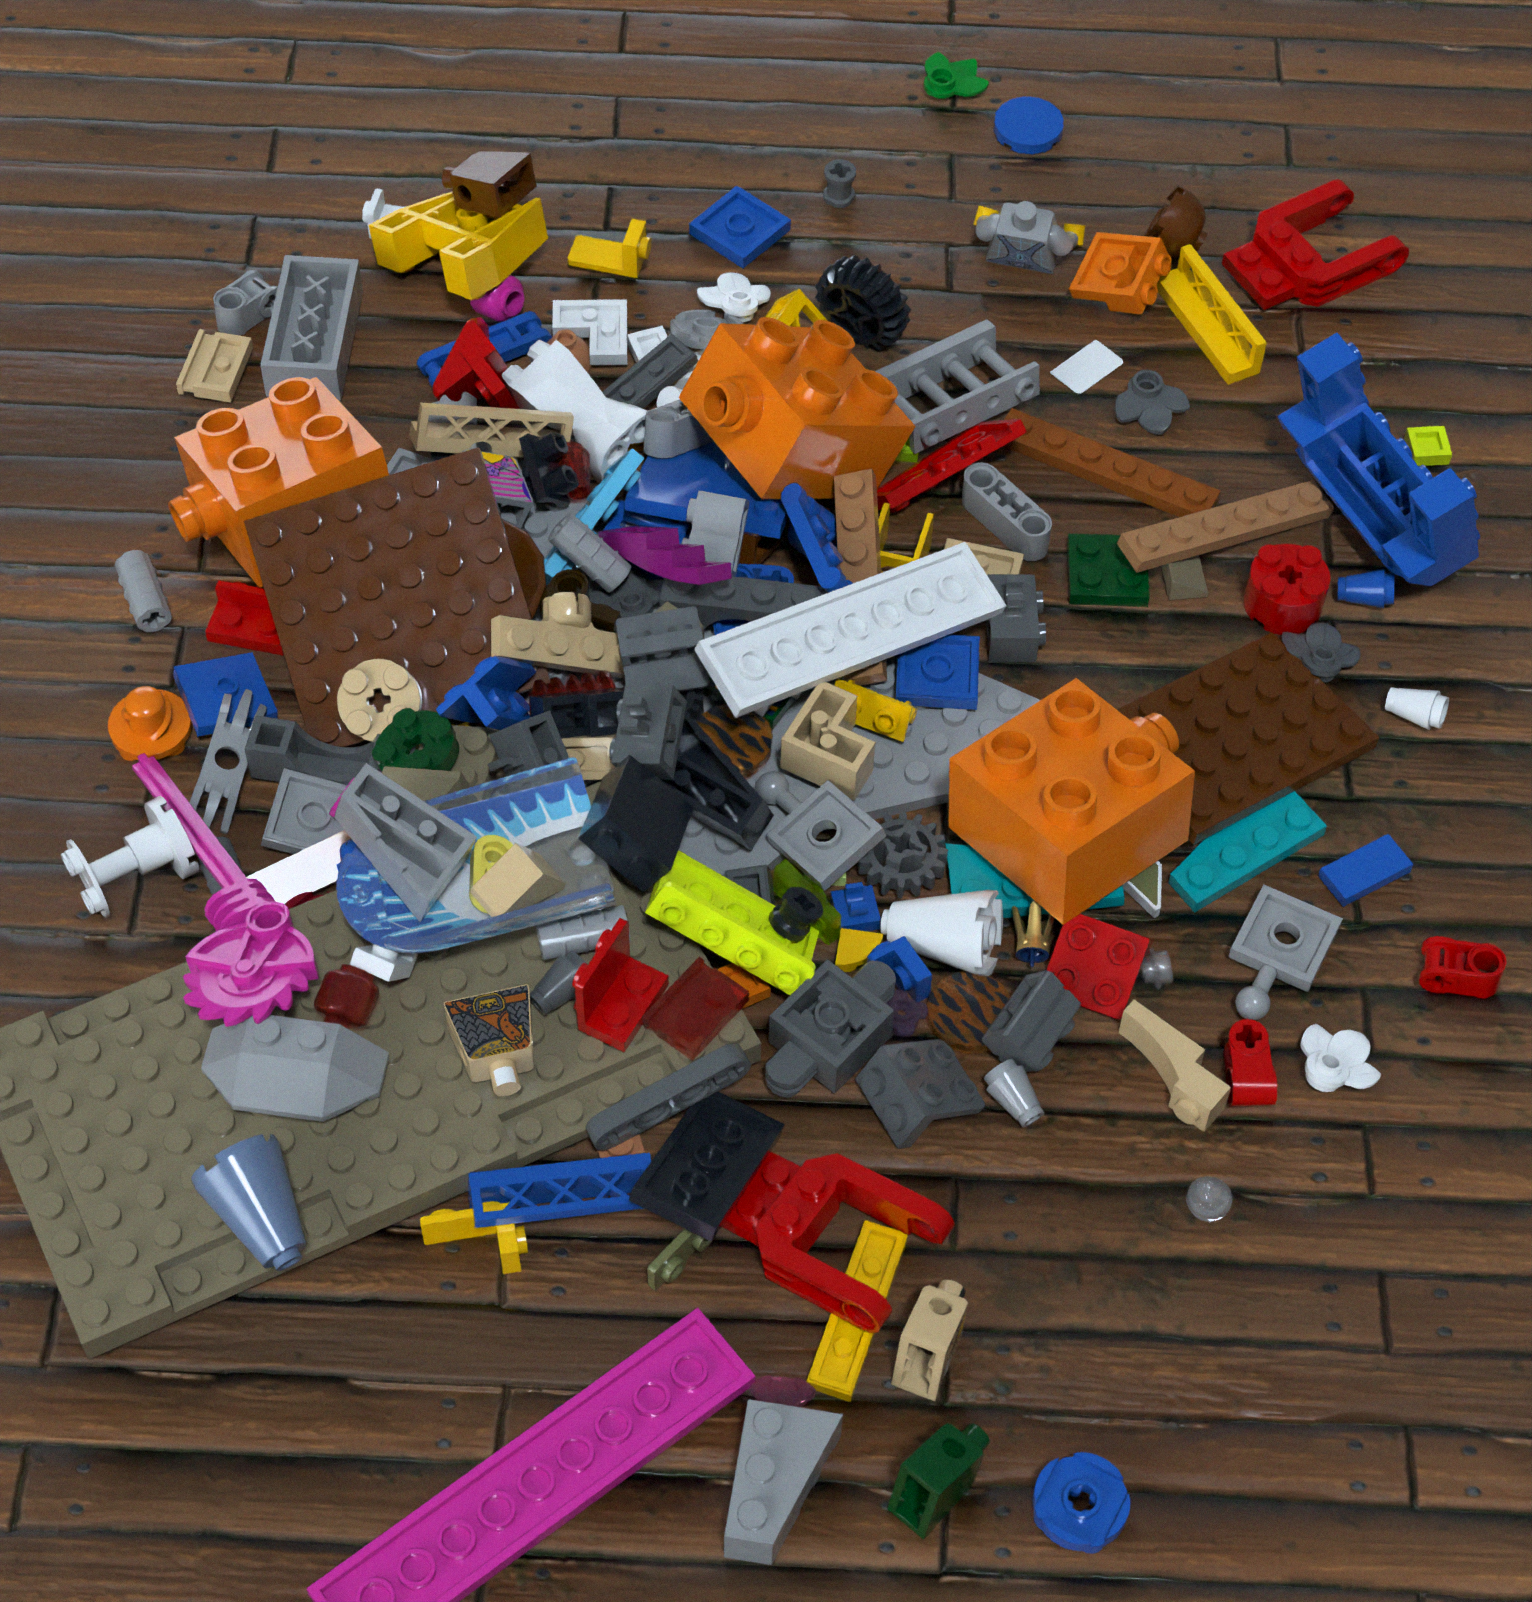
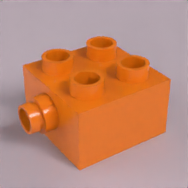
(795, 406)
(269, 459)
(1072, 798)

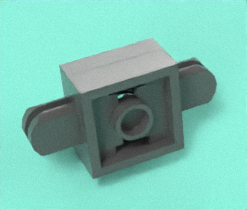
(814, 1017)

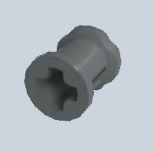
(839, 179)

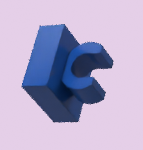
(857, 907)

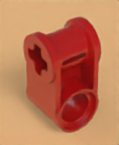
(1460, 966)
(1249, 1065)

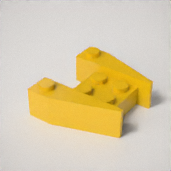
(472, 246)

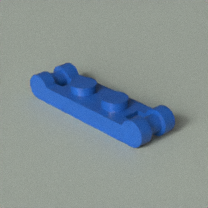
(504, 336)
(812, 534)

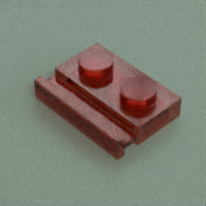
(695, 1008)

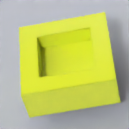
(1429, 445)

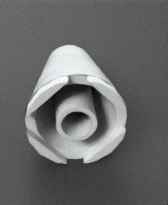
(950, 928)

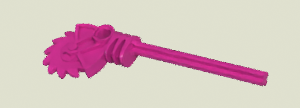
(256, 950)

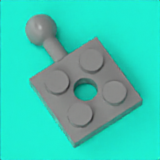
(820, 811)
(1290, 963)

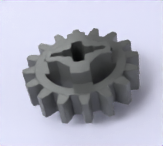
(905, 856)

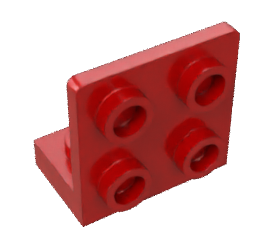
(1098, 963)
(615, 990)

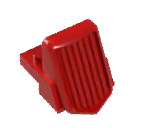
(474, 368)

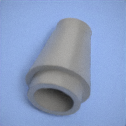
(1014, 1092)

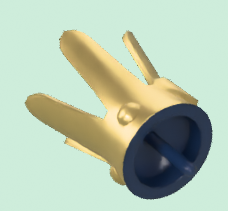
(1033, 942)

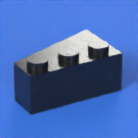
(717, 788)

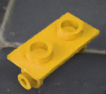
(880, 712)

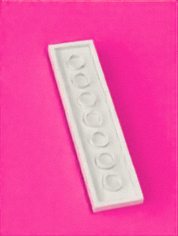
(849, 629)

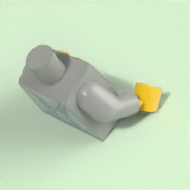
(1026, 236)

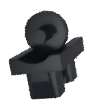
(541, 471)

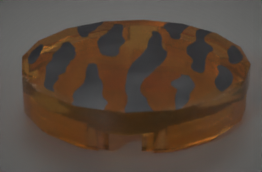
(743, 739)
(964, 1009)

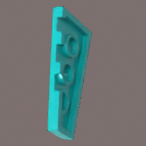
(972, 872)

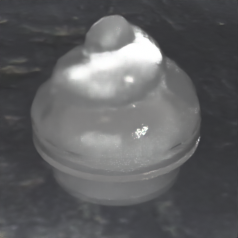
(1209, 1198)

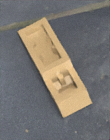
(1194, 1091)

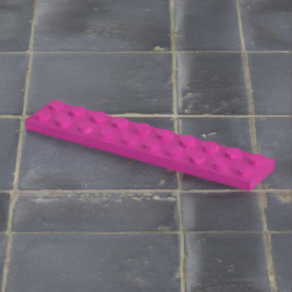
(547, 1472)

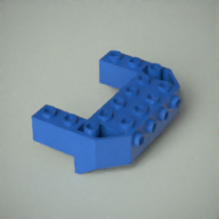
(1405, 515)

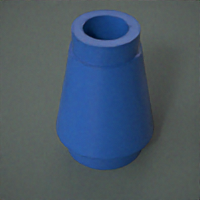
(1367, 588)

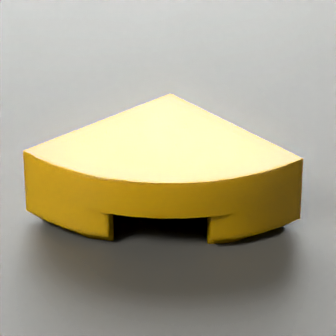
(855, 947)

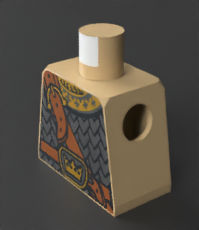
(494, 1036)

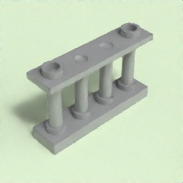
(953, 358)

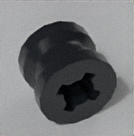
(796, 914)

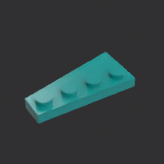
(1245, 850)

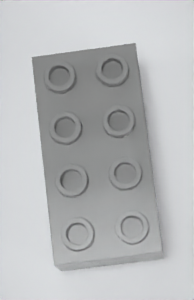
(313, 321)

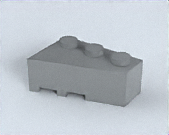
(403, 838)

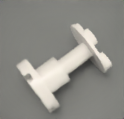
(144, 850)

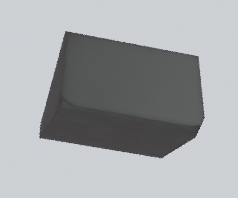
(755, 879)

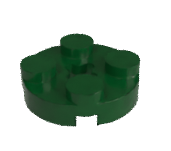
(416, 728)

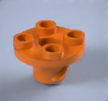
(149, 723)

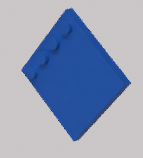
(671, 482)

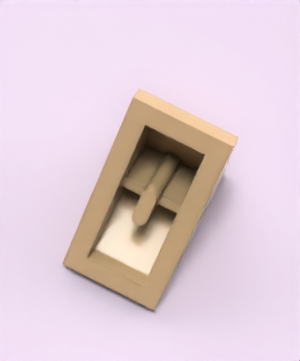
(516, 882)

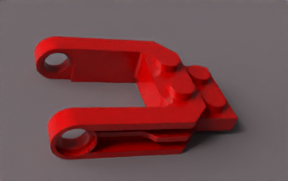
(1285, 264)
(792, 1206)

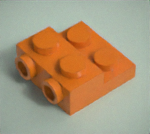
(1122, 271)

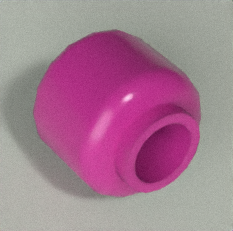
(501, 301)

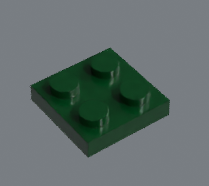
(1102, 573)

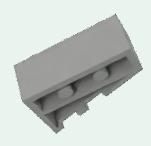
(774, 1473)

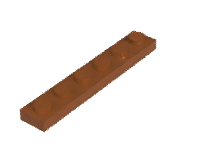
(1111, 467)

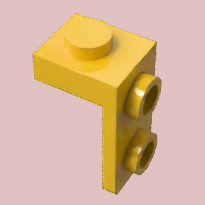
(613, 256)
(453, 1225)

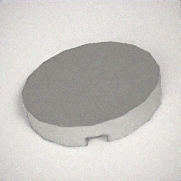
(697, 327)

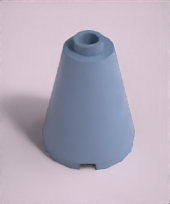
(255, 1200)

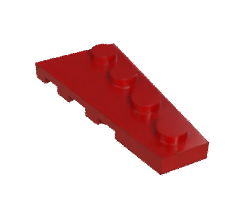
(948, 460)

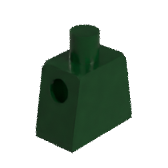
(937, 1476)

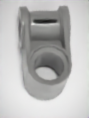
(243, 303)

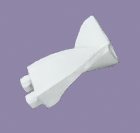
(562, 385)

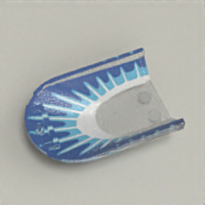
(531, 808)

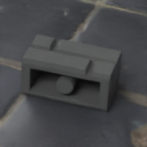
(1033, 1021)

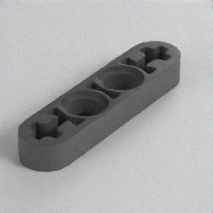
(668, 1096)

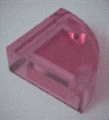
(782, 1390)

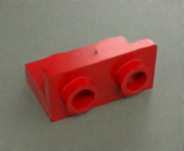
(243, 619)

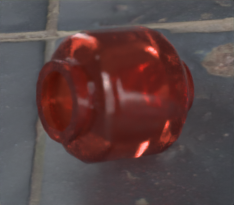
(347, 997)

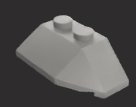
(293, 1067)

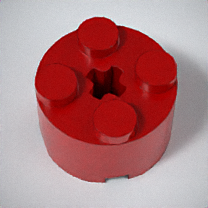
(1287, 587)

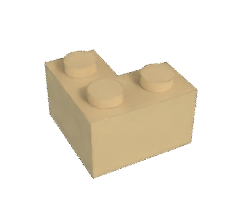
(822, 742)

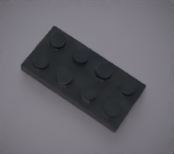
(707, 1164)

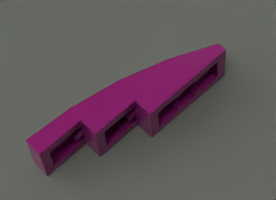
(661, 554)

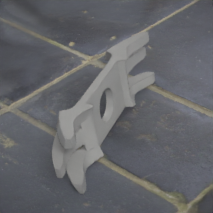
(221, 781)

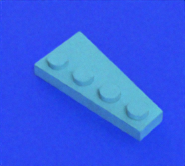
(619, 475)

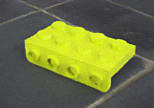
(730, 923)

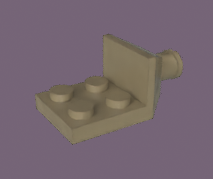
(468, 770)

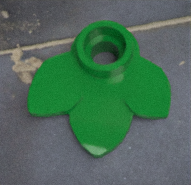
(952, 78)

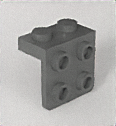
(915, 1085)

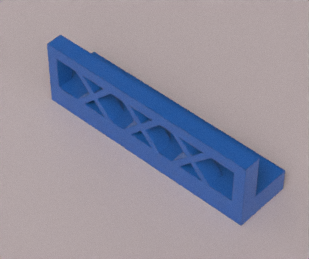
(555, 1184)

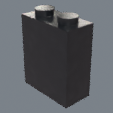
(636, 823)

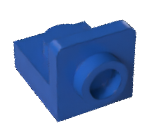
(907, 966)

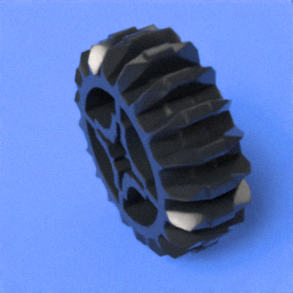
(863, 302)

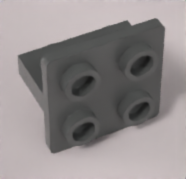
(661, 649)

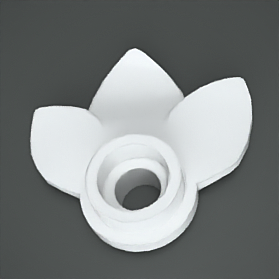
(735, 295)
(1337, 1059)

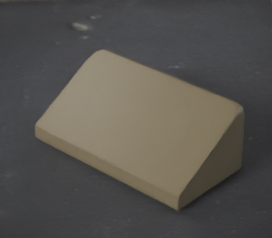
(1185, 579)

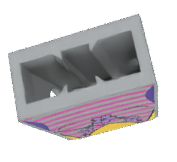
(507, 483)

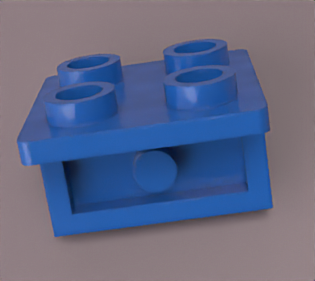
(490, 694)

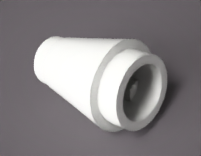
(1419, 706)

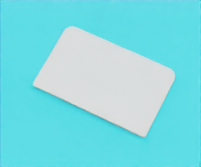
(1087, 367)

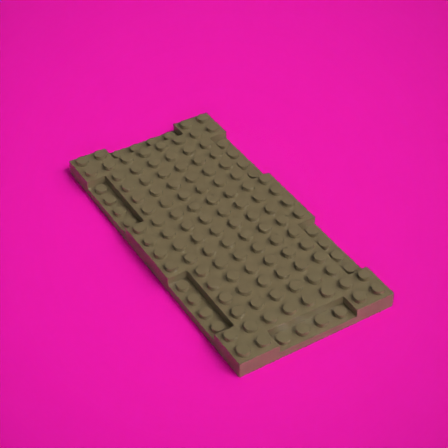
(116, 1117)

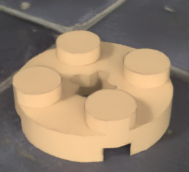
(360, 685)

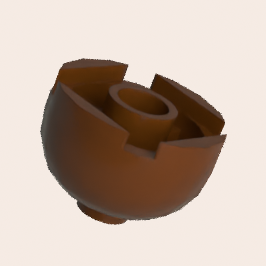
(1179, 222)

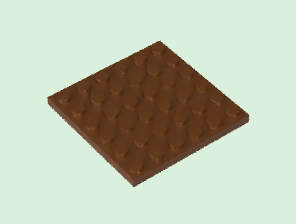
(389, 574)

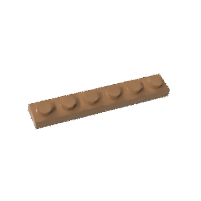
(1224, 526)
(859, 544)

